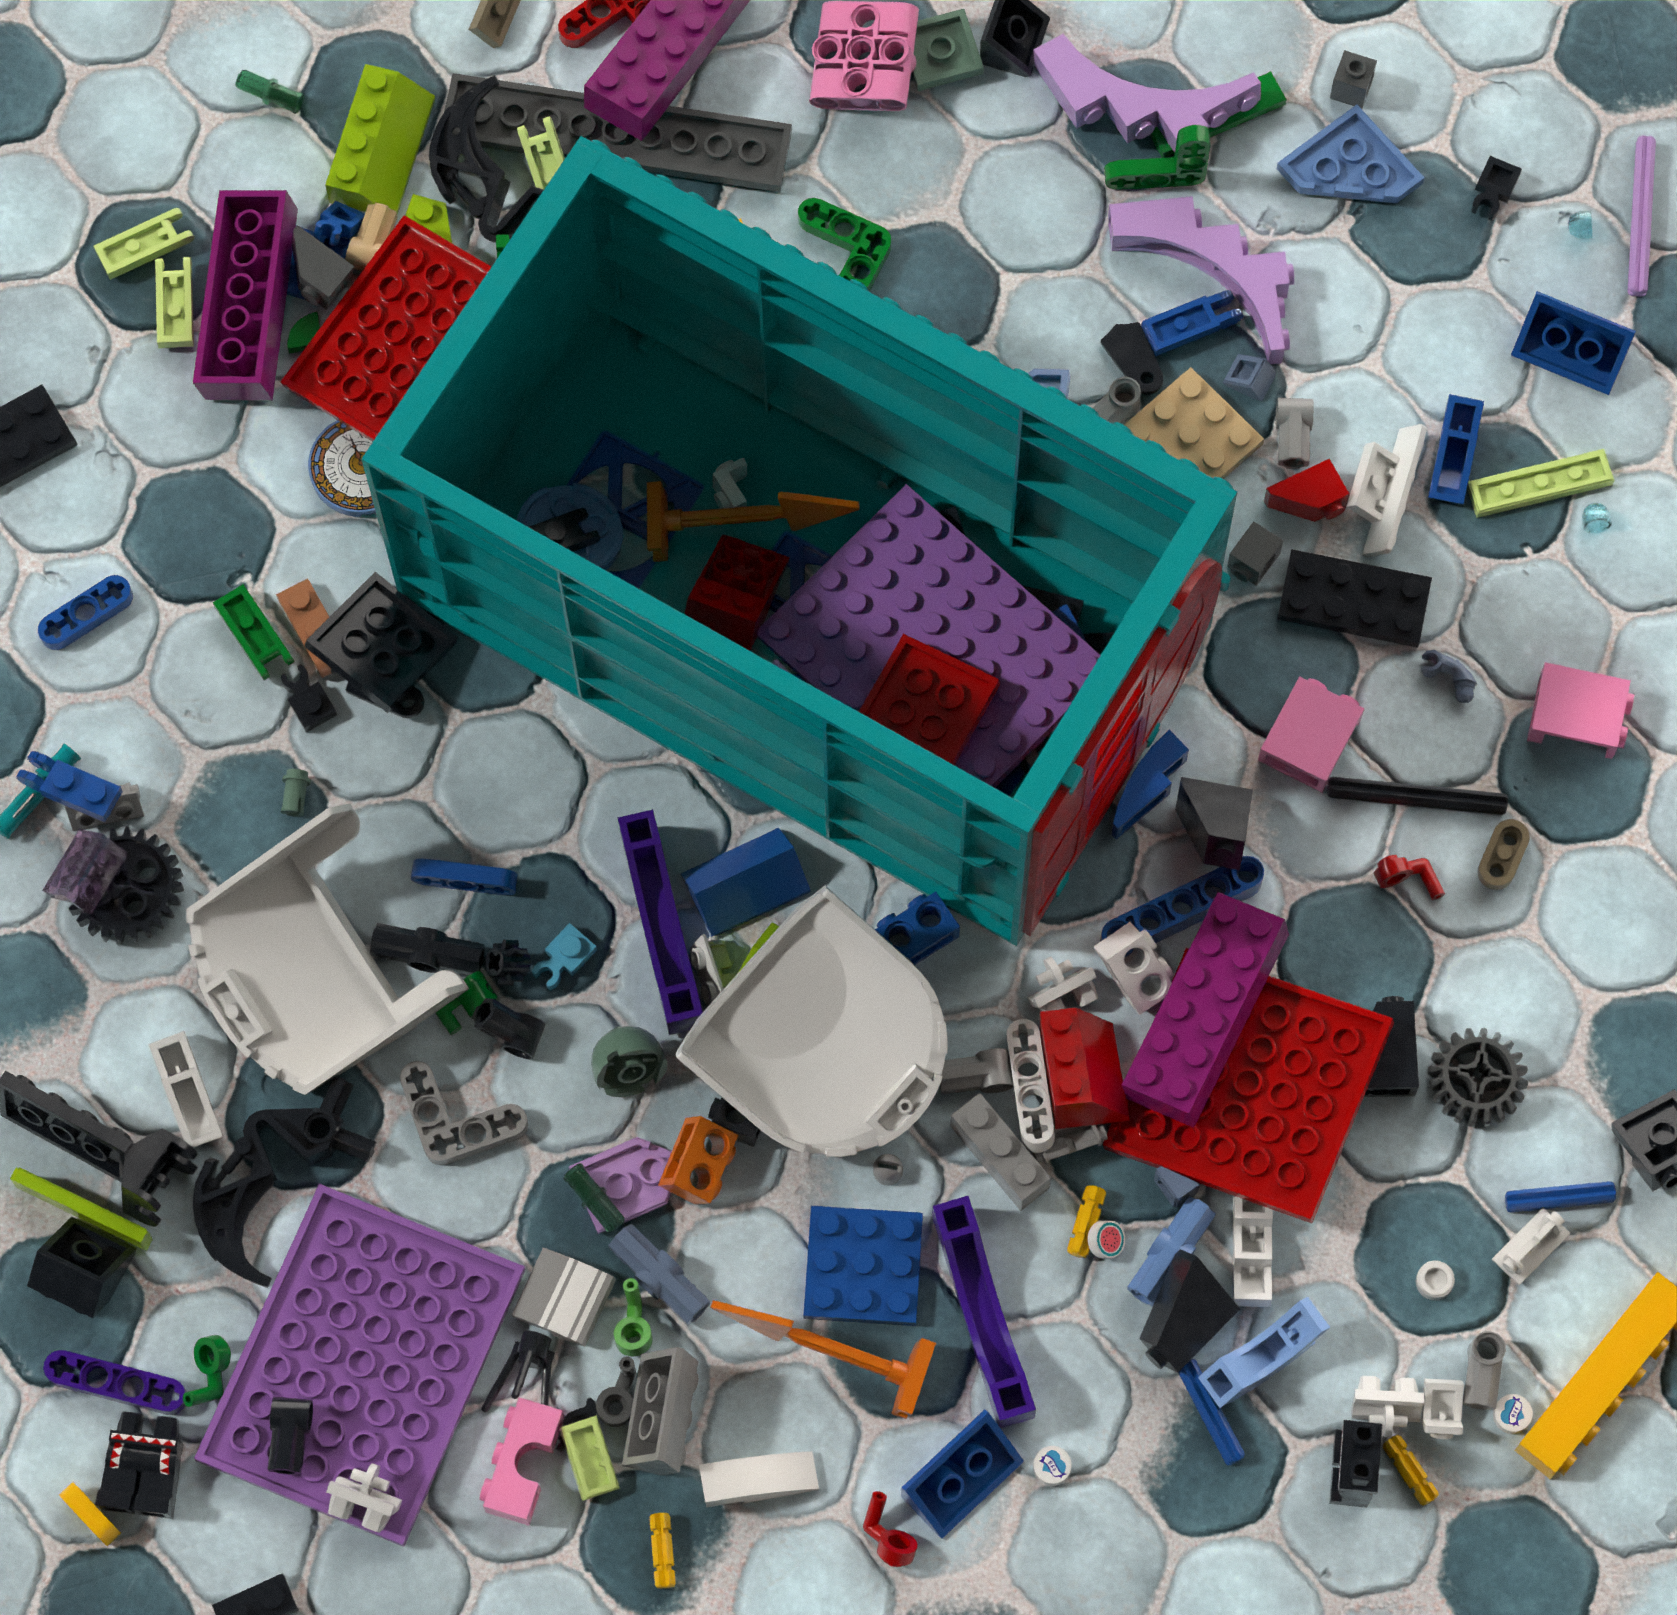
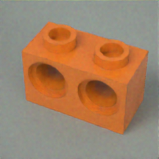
(691, 1155)

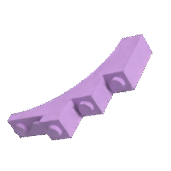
(1134, 109)
(1176, 230)

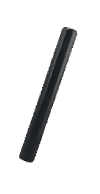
(1417, 795)

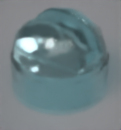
(1581, 224)
(1596, 518)

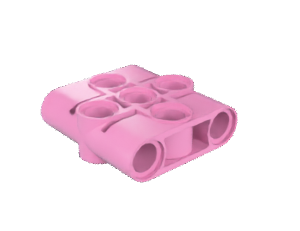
(885, 79)

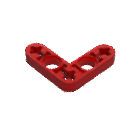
(574, 18)

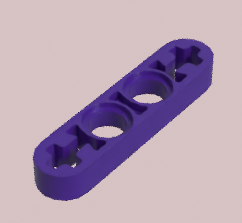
(114, 1385)

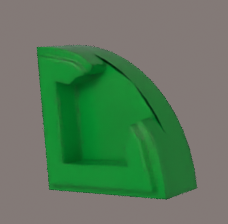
(303, 332)

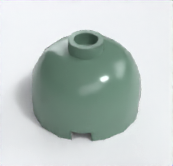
(627, 1060)

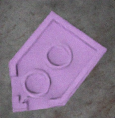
(631, 1177)

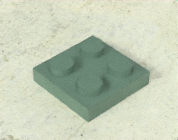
(945, 51)

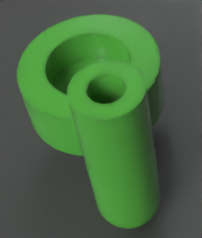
(633, 1324)

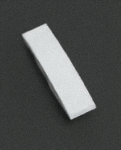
(1252, 1254)

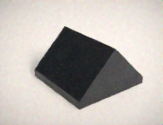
(1011, 36)

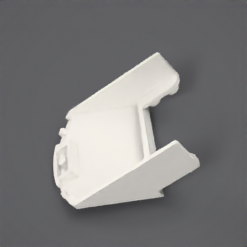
(292, 970)

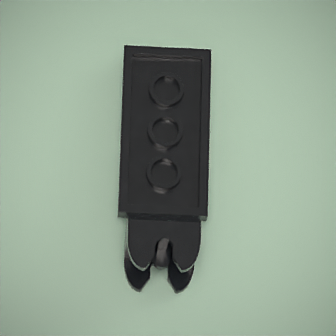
(137, 1166)

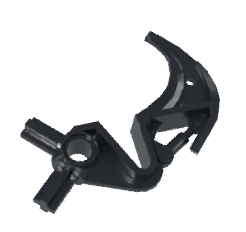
(444, 166)
(296, 1130)

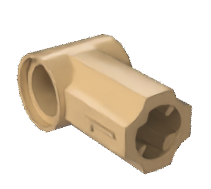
(374, 230)

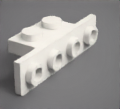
(1384, 485)

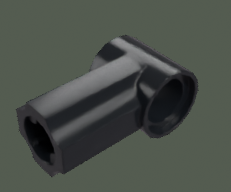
(516, 1030)
(289, 1425)

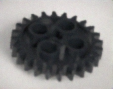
(111, 914)

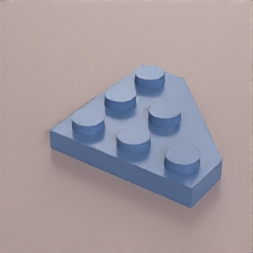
(1351, 162)

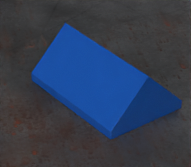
(1573, 343)
(746, 882)
(961, 1474)

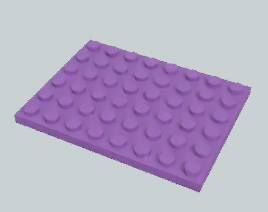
(932, 583)
(384, 1339)

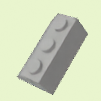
(661, 1411)

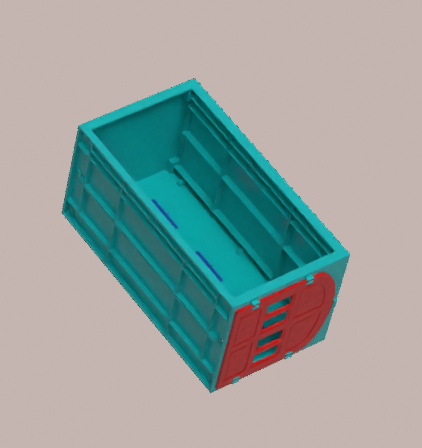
(687, 341)

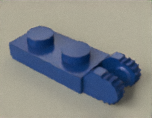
(1189, 322)
(71, 786)

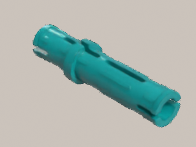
(8, 823)

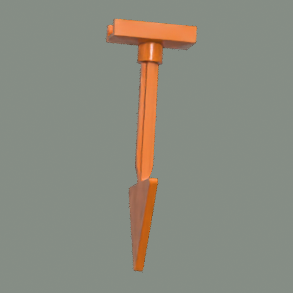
(798, 509)
(908, 1376)

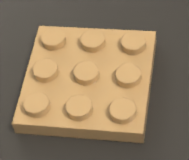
(1197, 426)

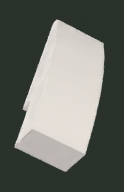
(185, 1089)
(758, 1478)

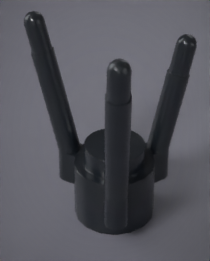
(531, 1351)

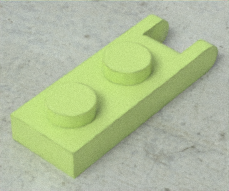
(542, 153)
(142, 244)
(174, 305)

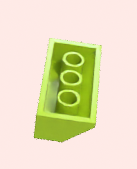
(379, 140)

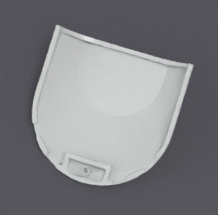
(823, 1035)

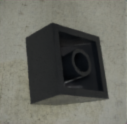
(80, 1267)

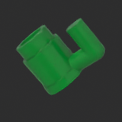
(470, 999)

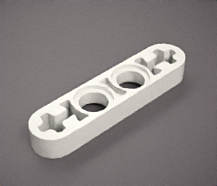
(1030, 1085)

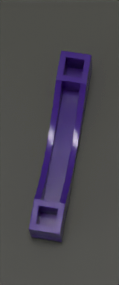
(660, 921)
(982, 1312)

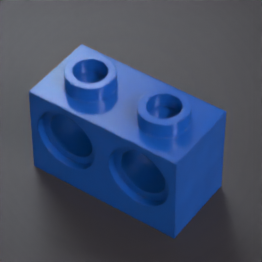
(923, 939)

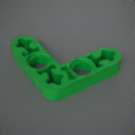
(1184, 169)
(857, 243)

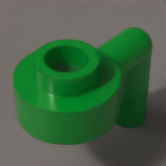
(212, 1358)

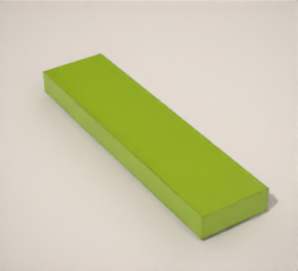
(81, 1208)

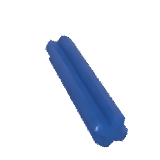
(1560, 1196)
(1211, 1414)

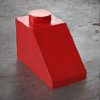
(1310, 493)

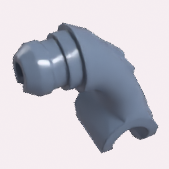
(1462, 678)

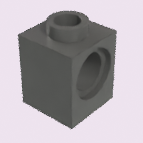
(1353, 79)
(1254, 554)

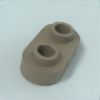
(1503, 856)

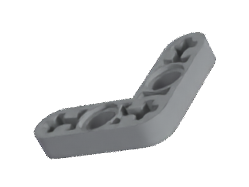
(441, 1127)

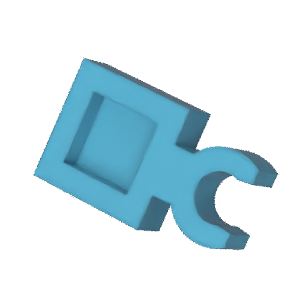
(567, 952)

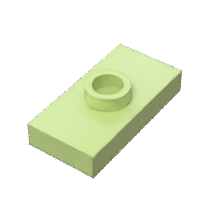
(589, 1458)

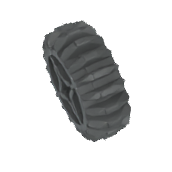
(1493, 1078)

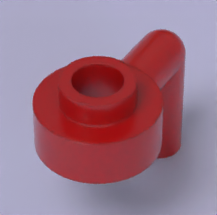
(1395, 870)
(894, 1546)

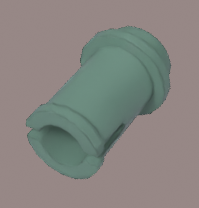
(294, 792)

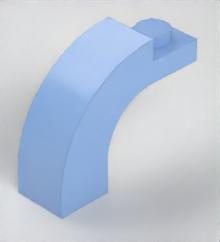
(1265, 1354)

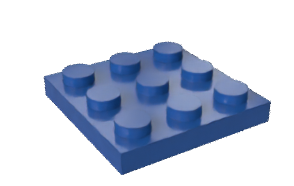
(863, 1265)

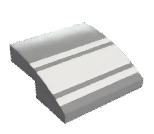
(564, 1297)

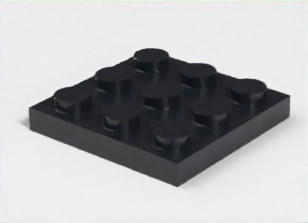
(381, 642)

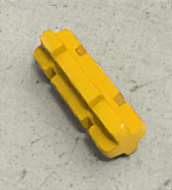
(1086, 1217)
(1410, 1470)
(662, 1550)

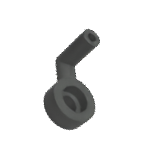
(619, 1394)

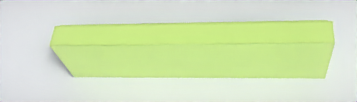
(1540, 483)

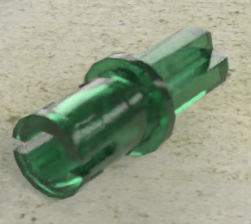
(270, 91)
(594, 1198)

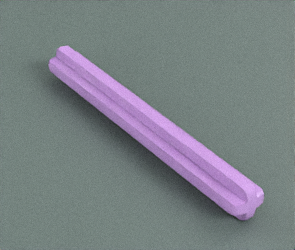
(1641, 216)

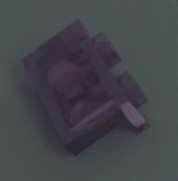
(85, 870)

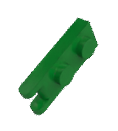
(251, 629)

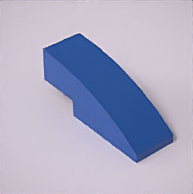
(1456, 449)
(1149, 782)

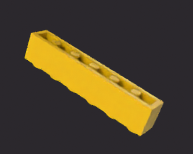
(1601, 1379)

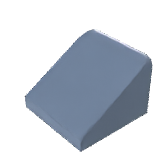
(1250, 376)
(1175, 1186)

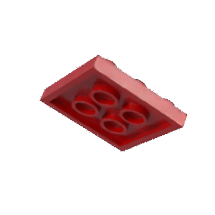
(930, 698)

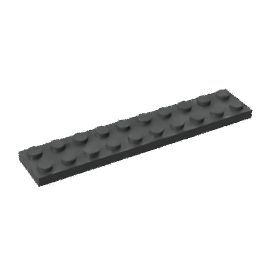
(678, 145)

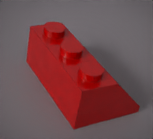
(1082, 1069)

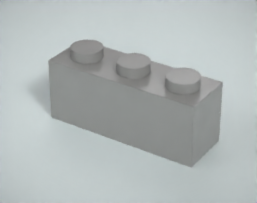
(1000, 1151)

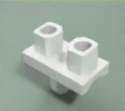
(1079, 983)
(1387, 1407)
(348, 1493)

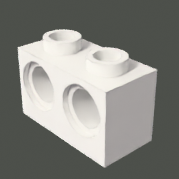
(1132, 970)

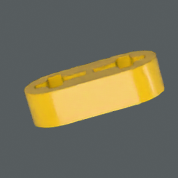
(90, 1514)

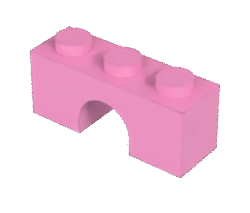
(529, 1428)

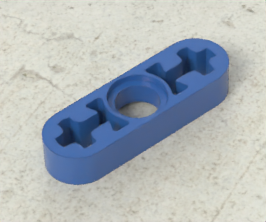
(88, 597)
(464, 876)

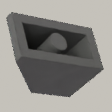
(318, 269)

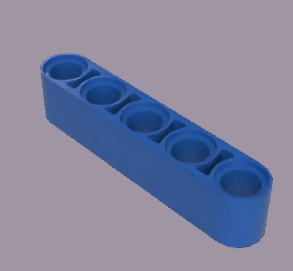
(1192, 894)

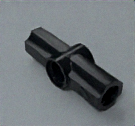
(426, 949)

